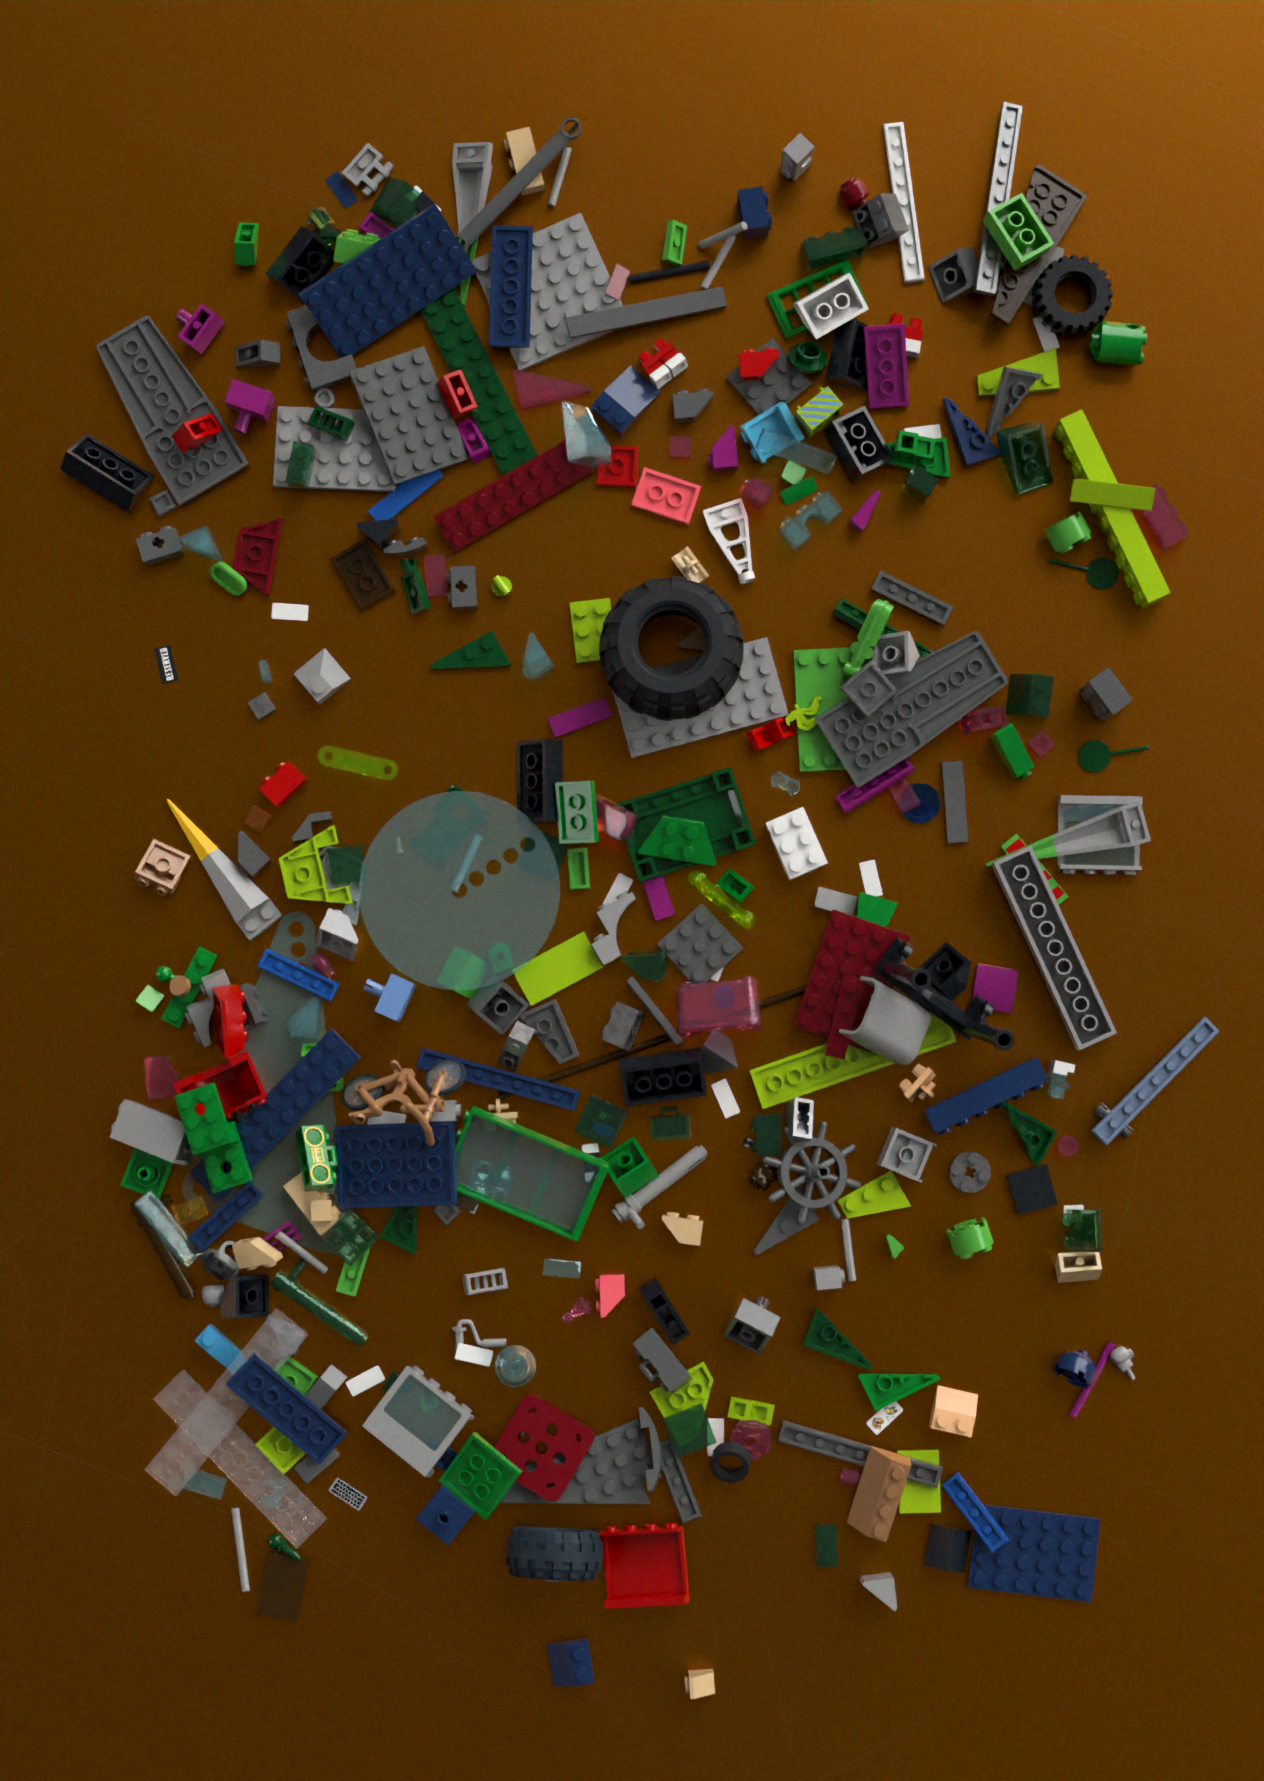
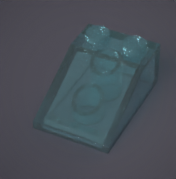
(584, 437)

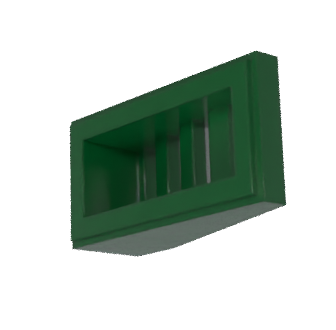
(343, 428)

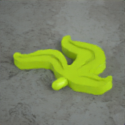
(801, 721)

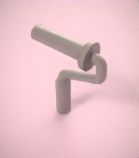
(459, 1335)

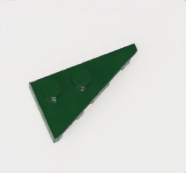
(1033, 1134)
(827, 1339)

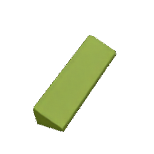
(1112, 494)

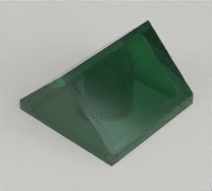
(396, 202)

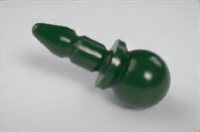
(278, 1543)

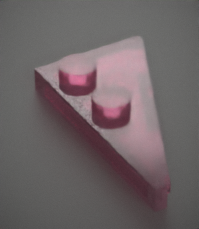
(539, 389)

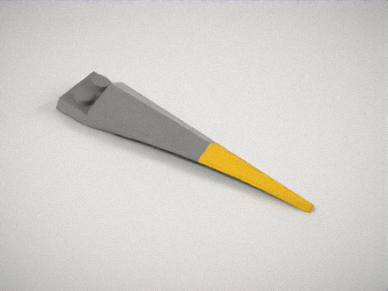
(245, 901)

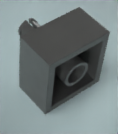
(752, 1325)

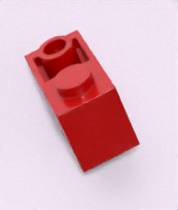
(756, 364)

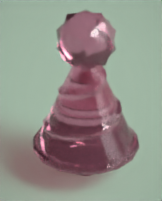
(580, 1308)

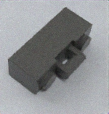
(669, 1368)

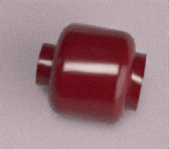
(854, 192)

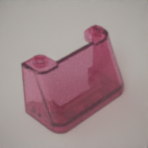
(718, 1006)

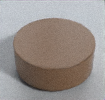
(180, 986)

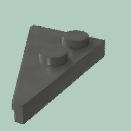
(1011, 389)
(785, 1225)

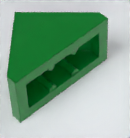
(735, 885)

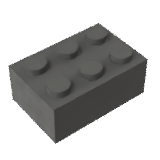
(1105, 695)

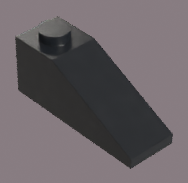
(664, 1311)

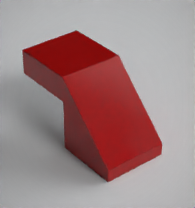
(770, 734)

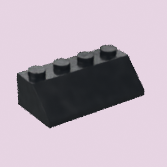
(106, 472)
(537, 771)

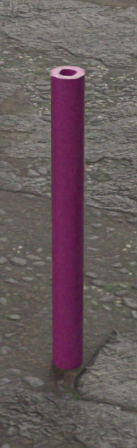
(1086, 1391)

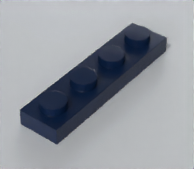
(226, 1216)

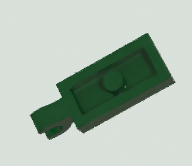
(414, 586)

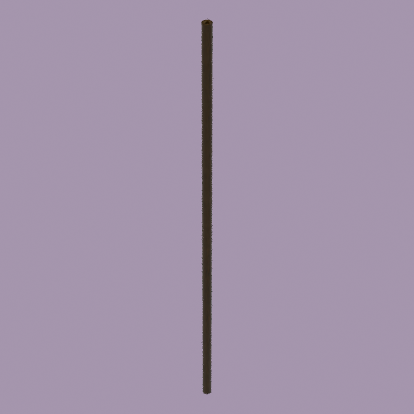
(646, 1044)

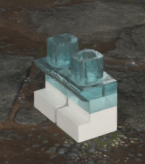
(1057, 1076)

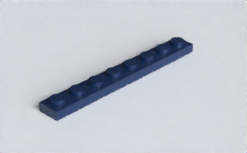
(507, 1081)

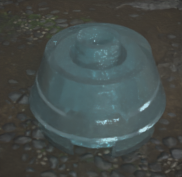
(515, 1366)

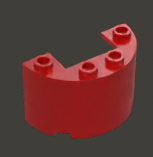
(235, 1081)

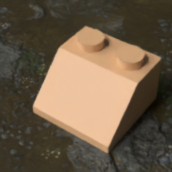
(953, 1411)

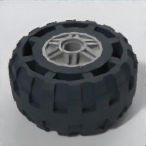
(554, 1553)

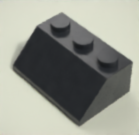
(301, 263)
(848, 356)
(858, 443)

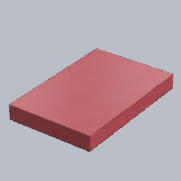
(666, 496)

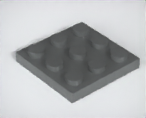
(778, 385)
(700, 945)

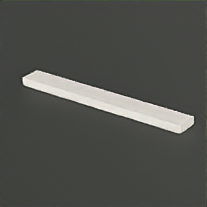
(902, 186)

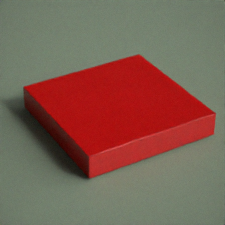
(621, 469)

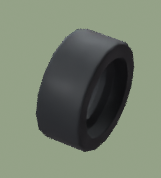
(734, 1449)

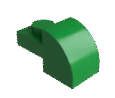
(912, 445)

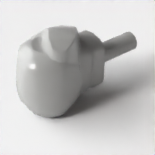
(211, 1294)
(1121, 1359)

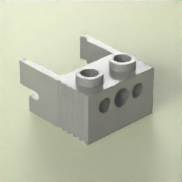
(905, 1153)

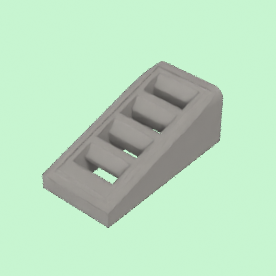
(467, 1285)

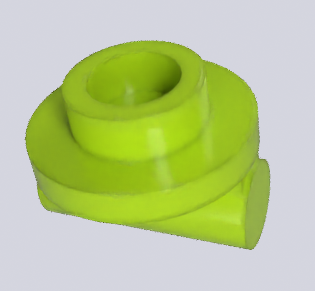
(501, 586)

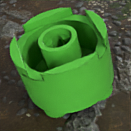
(1067, 532)
(970, 1237)

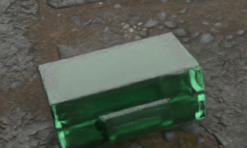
(670, 1126)

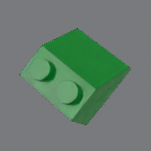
(629, 1167)

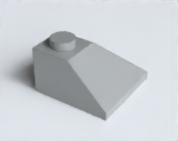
(322, 676)
(337, 935)

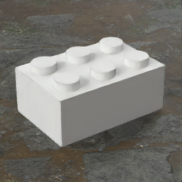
(796, 843)

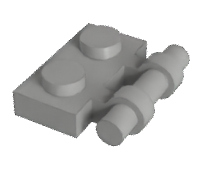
(363, 165)

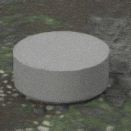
(324, 398)

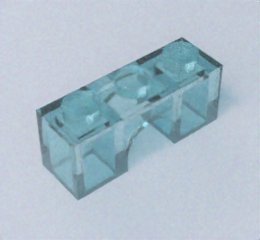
(822, 507)

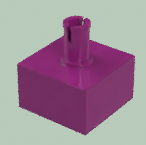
(249, 403)

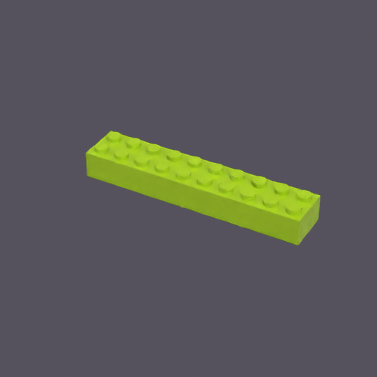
(1117, 522)

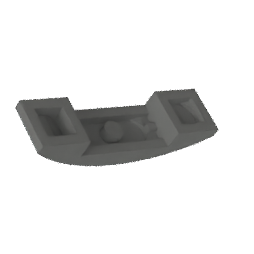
(652, 1475)

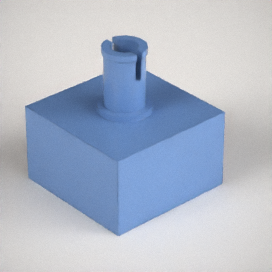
(393, 996)

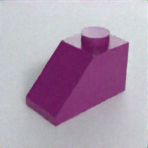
(724, 452)

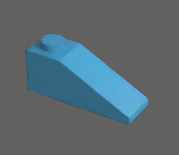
(218, 1345)

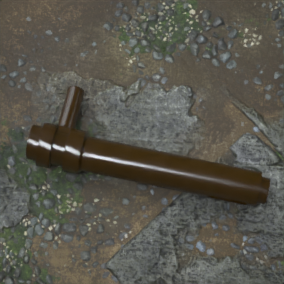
(170, 1261)

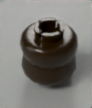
(762, 1176)

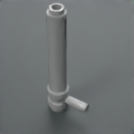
(633, 1203)

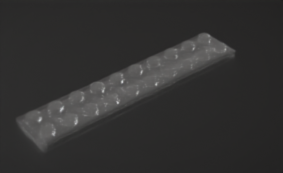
(221, 1406)
(248, 1467)

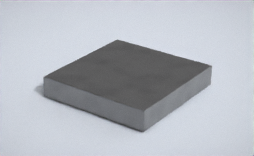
(868, 689)

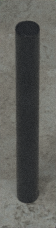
(669, 271)

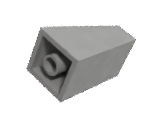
(152, 1132)

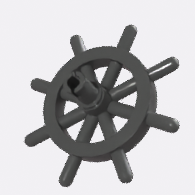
(812, 1173)

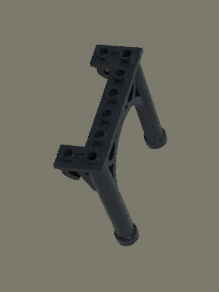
(917, 986)

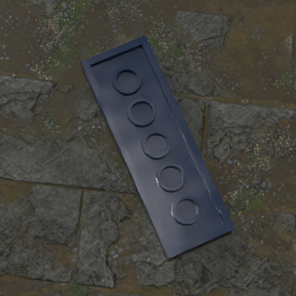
(511, 286)
(286, 1408)

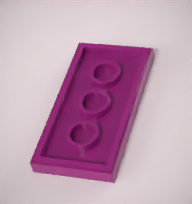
(886, 366)

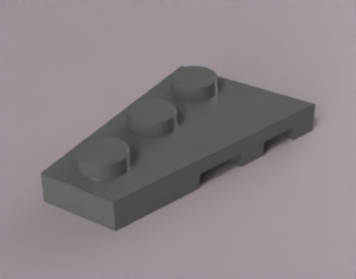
(552, 1030)

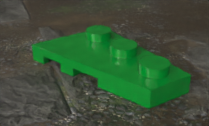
(937, 466)

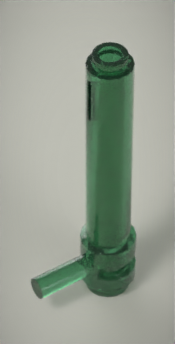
(293, 1290)

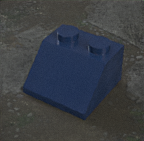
(571, 1662)

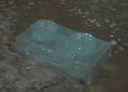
(207, 1484)

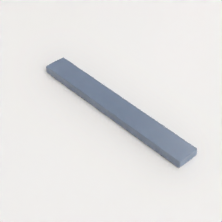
(1155, 1081)

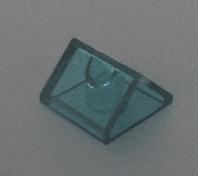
(202, 542)

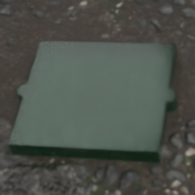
(346, 864)

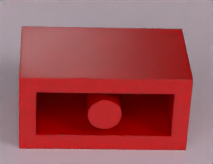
(457, 394)
(282, 783)

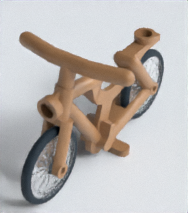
(440, 1080)

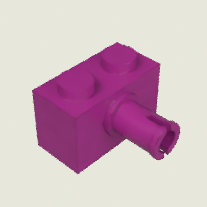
(199, 327)

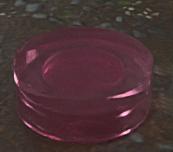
(1067, 1146)

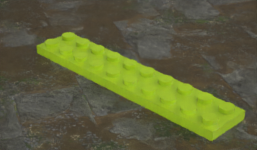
(814, 1070)

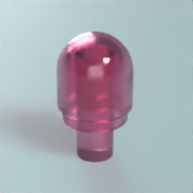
(322, 964)
(849, 1477)

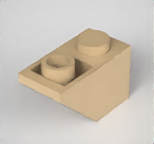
(685, 1230)
(255, 1252)
(700, 1683)

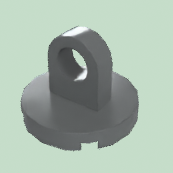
(219, 1263)

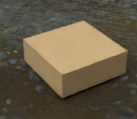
(321, 1210)

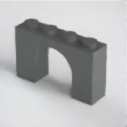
(319, 373)

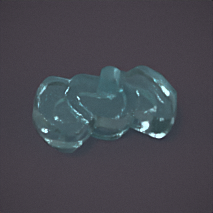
(785, 783)

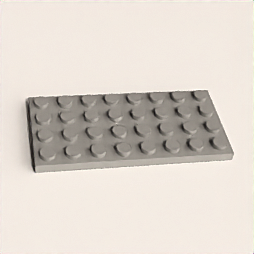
(750, 702)

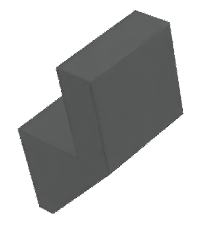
(306, 831)
(326, 1386)

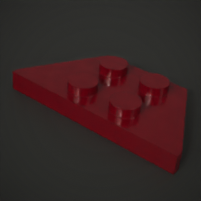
(257, 553)

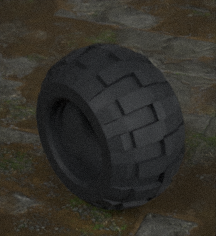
(680, 694)

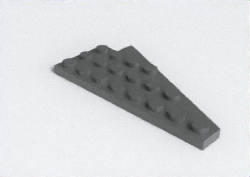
(607, 1475)

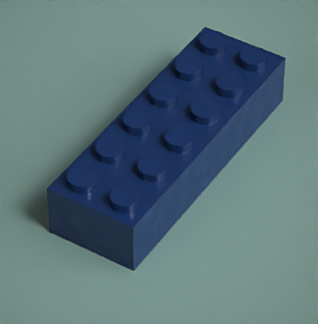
(985, 1095)

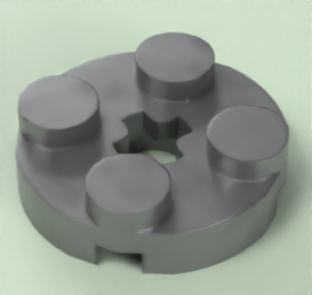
(966, 1183)

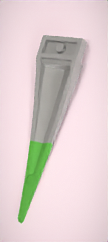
(471, 180)
(1110, 830)

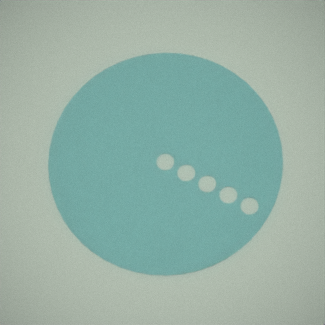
(411, 900)

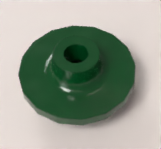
(807, 357)

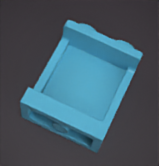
(774, 419)

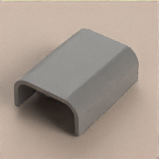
(891, 1025)

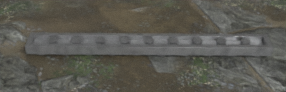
(998, 194)

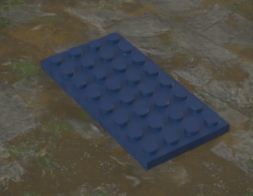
(388, 282)

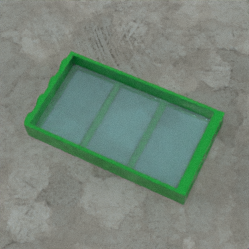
(527, 1173)

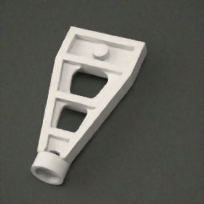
(724, 515)

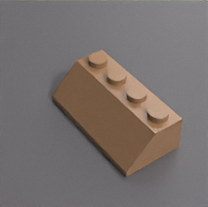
(879, 1493)

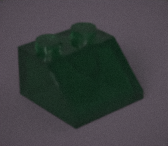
(1029, 695)

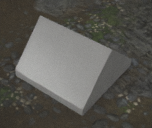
(895, 653)
(882, 1586)

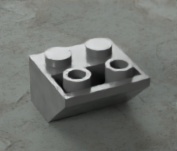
(881, 219)

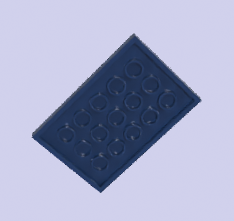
(395, 1165)
(1044, 1557)

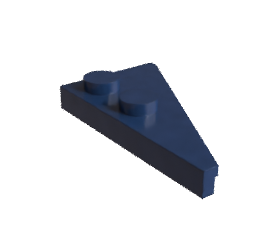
(971, 441)

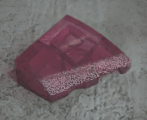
(160, 1078)

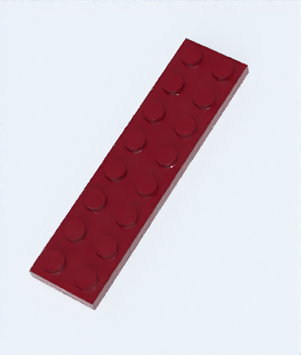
(509, 496)

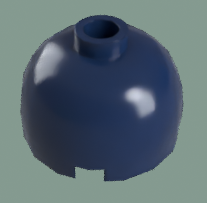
(1077, 1368)

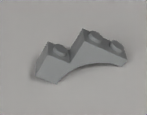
(609, 914)
(200, 1011)

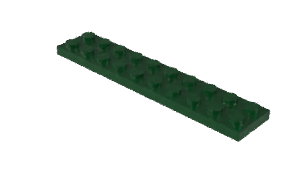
(465, 351)

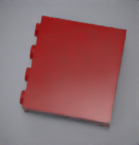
(645, 1566)

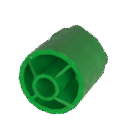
(1118, 343)

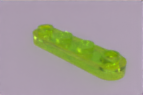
(357, 763)
(716, 895)

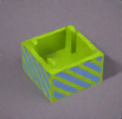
(818, 412)

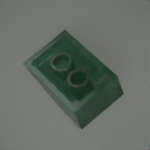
(1025, 455)
(1082, 1230)

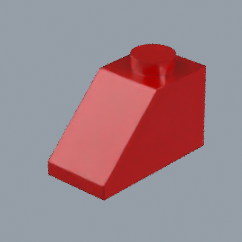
(196, 432)

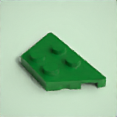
(680, 841)

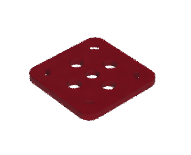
(563, 1442)

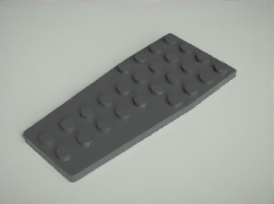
(159, 400)
(927, 702)

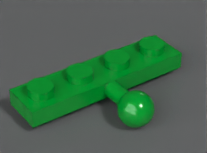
(198, 968)

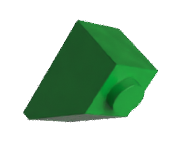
(246, 244)

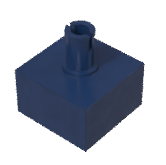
(445, 1515)

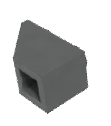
(690, 405)

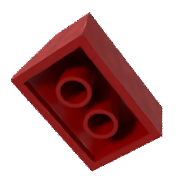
(229, 1019)

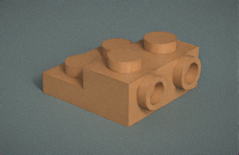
(161, 868)

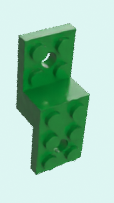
(213, 1137)

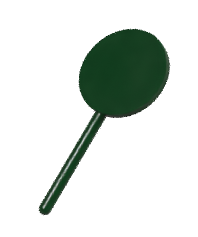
(1100, 573)
(1096, 755)

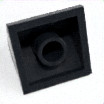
(379, 532)
(947, 1548)

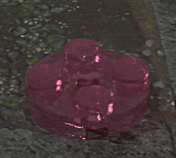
(754, 1429)

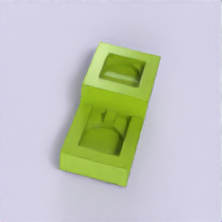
(750, 1410)

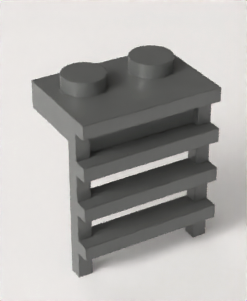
(254, 1010)

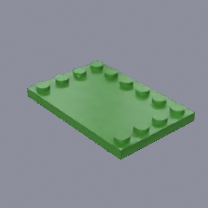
(819, 674)

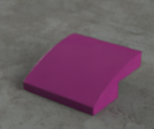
(996, 986)

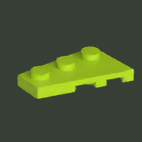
(874, 1197)

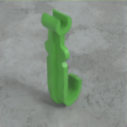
(868, 636)

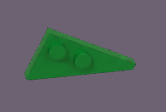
(889, 1388)

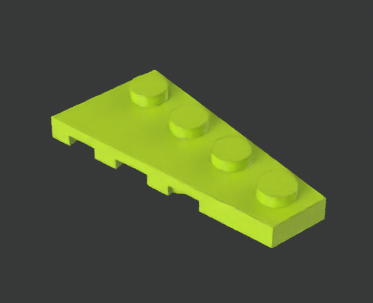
(1043, 363)

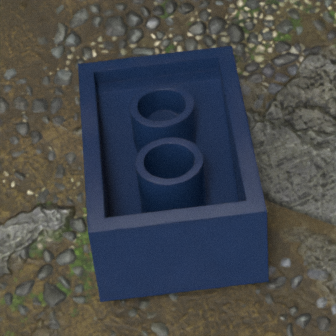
(625, 400)

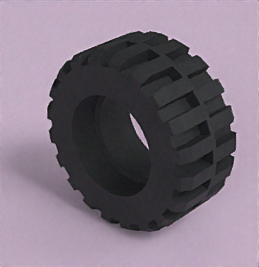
(1090, 277)

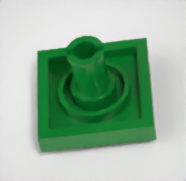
(146, 1173)

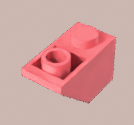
(611, 1292)

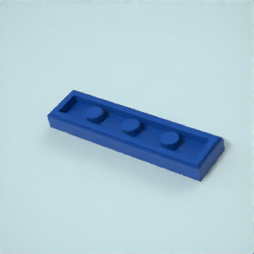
(403, 496)
(298, 975)
(975, 1512)

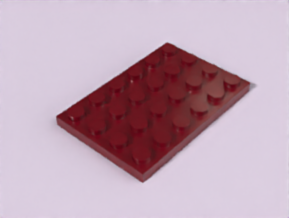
(847, 948)

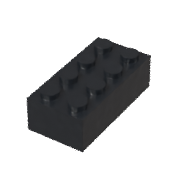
(662, 1077)

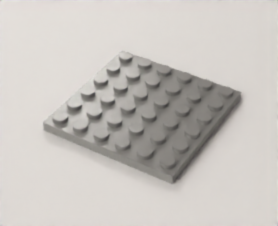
(565, 283)

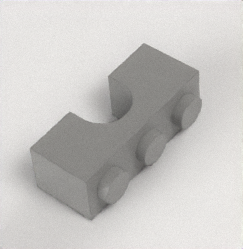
(796, 157)

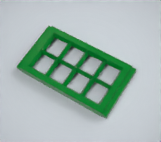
(778, 307)

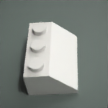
(831, 306)

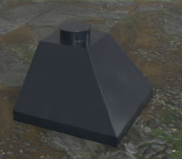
(948, 971)
(246, 1297)

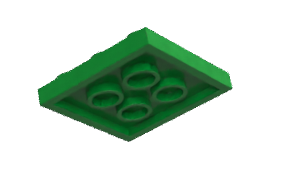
(480, 1476)

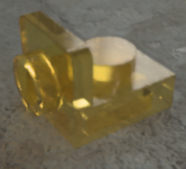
(189, 1210)

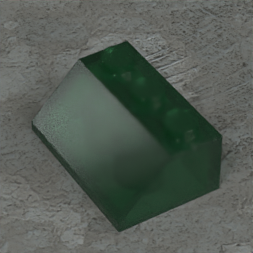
(833, 247)

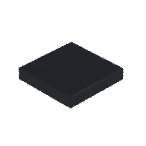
(1032, 1189)

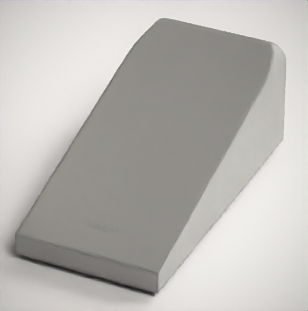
(830, 899)

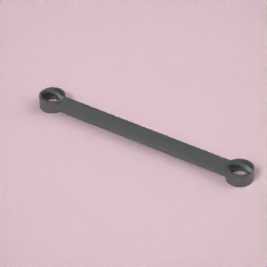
(518, 183)

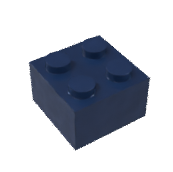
(753, 210)

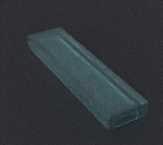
(796, 451)
(167, 1228)

